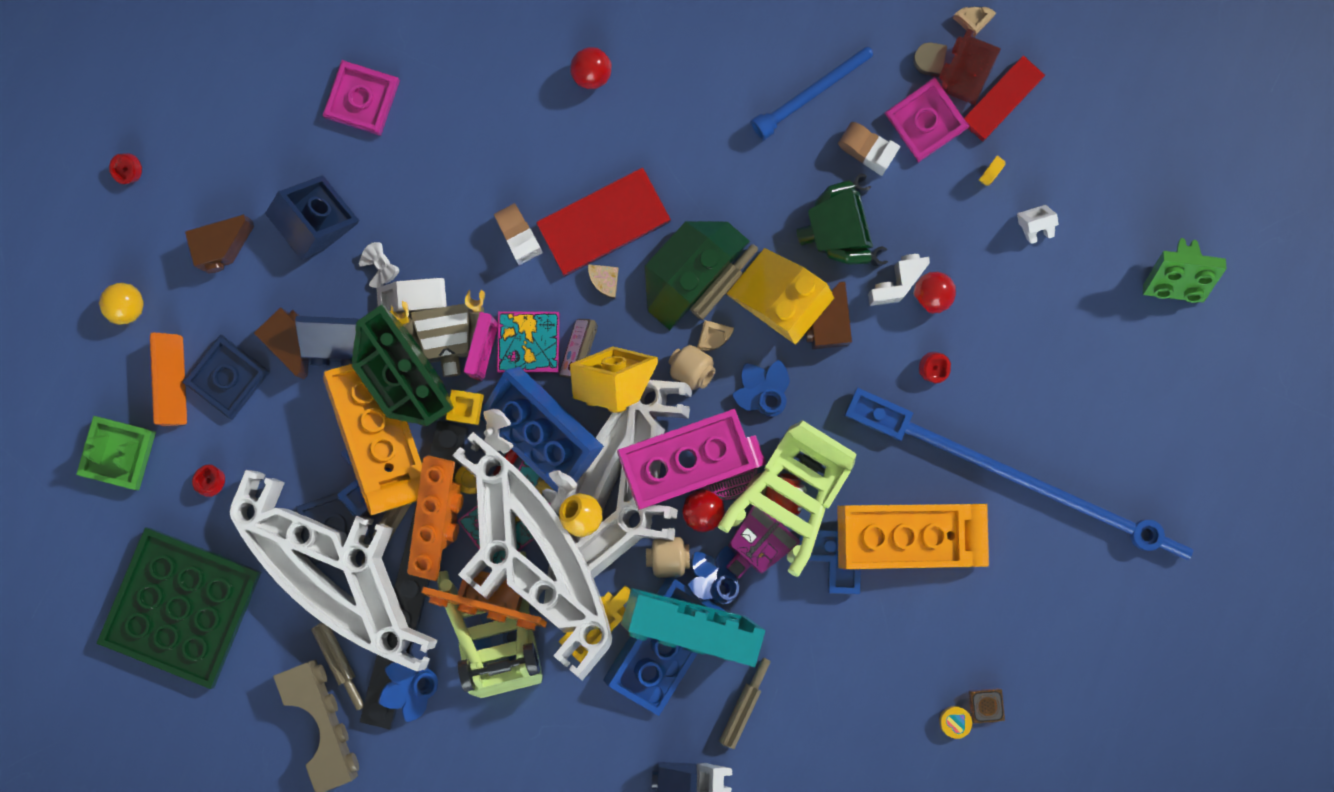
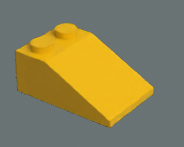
(782, 294)

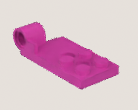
(718, 452)

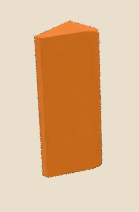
(167, 379)

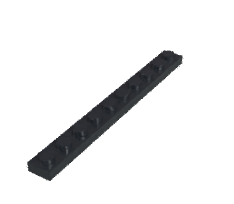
(409, 587)

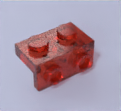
(969, 68)

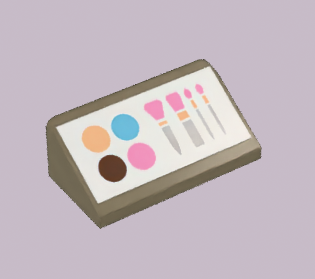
(579, 344)

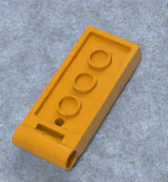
(374, 443)
(912, 536)

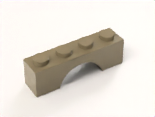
(306, 689)

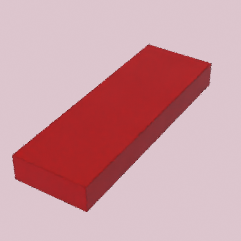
(1003, 98)

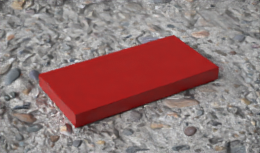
(603, 221)

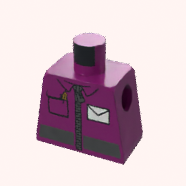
(759, 543)

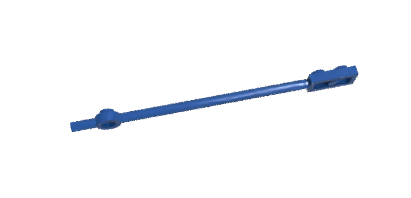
(895, 422)

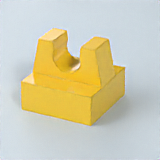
(466, 407)

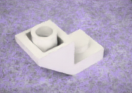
(906, 275)
(418, 294)

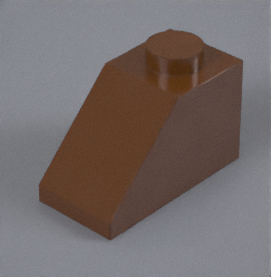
(218, 242)
(833, 325)
(281, 338)

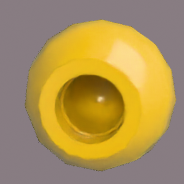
(121, 303)
(582, 515)

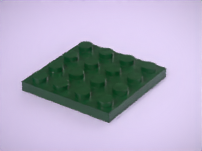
(179, 608)

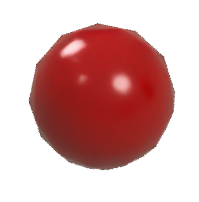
(590, 68)
(935, 291)
(703, 510)

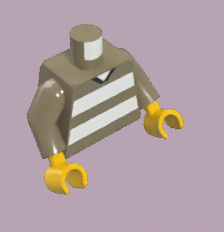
(444, 332)

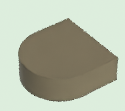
(930, 58)

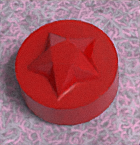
(125, 168)
(934, 367)
(208, 480)

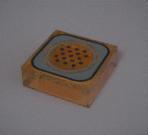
(986, 705)

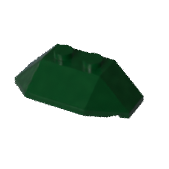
(689, 266)
(397, 370)

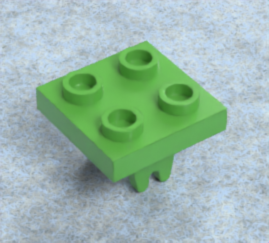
(1184, 274)
(116, 453)

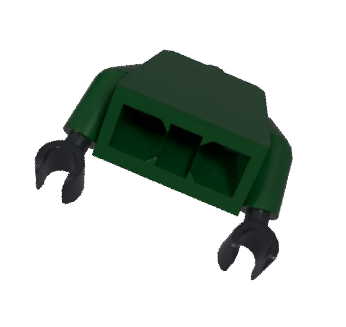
(841, 225)

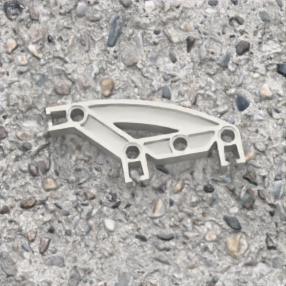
(622, 430)
(277, 544)
(575, 599)

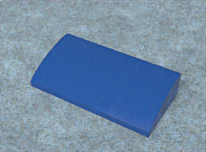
(541, 428)
(648, 669)

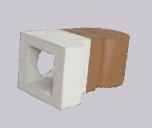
(868, 147)
(518, 234)

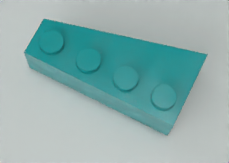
(693, 627)

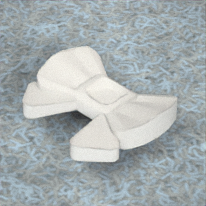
(374, 255)
(495, 420)
(565, 489)

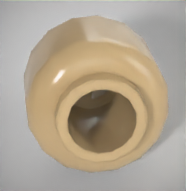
(692, 367)
(668, 557)

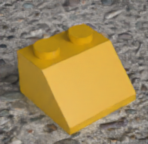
(612, 378)

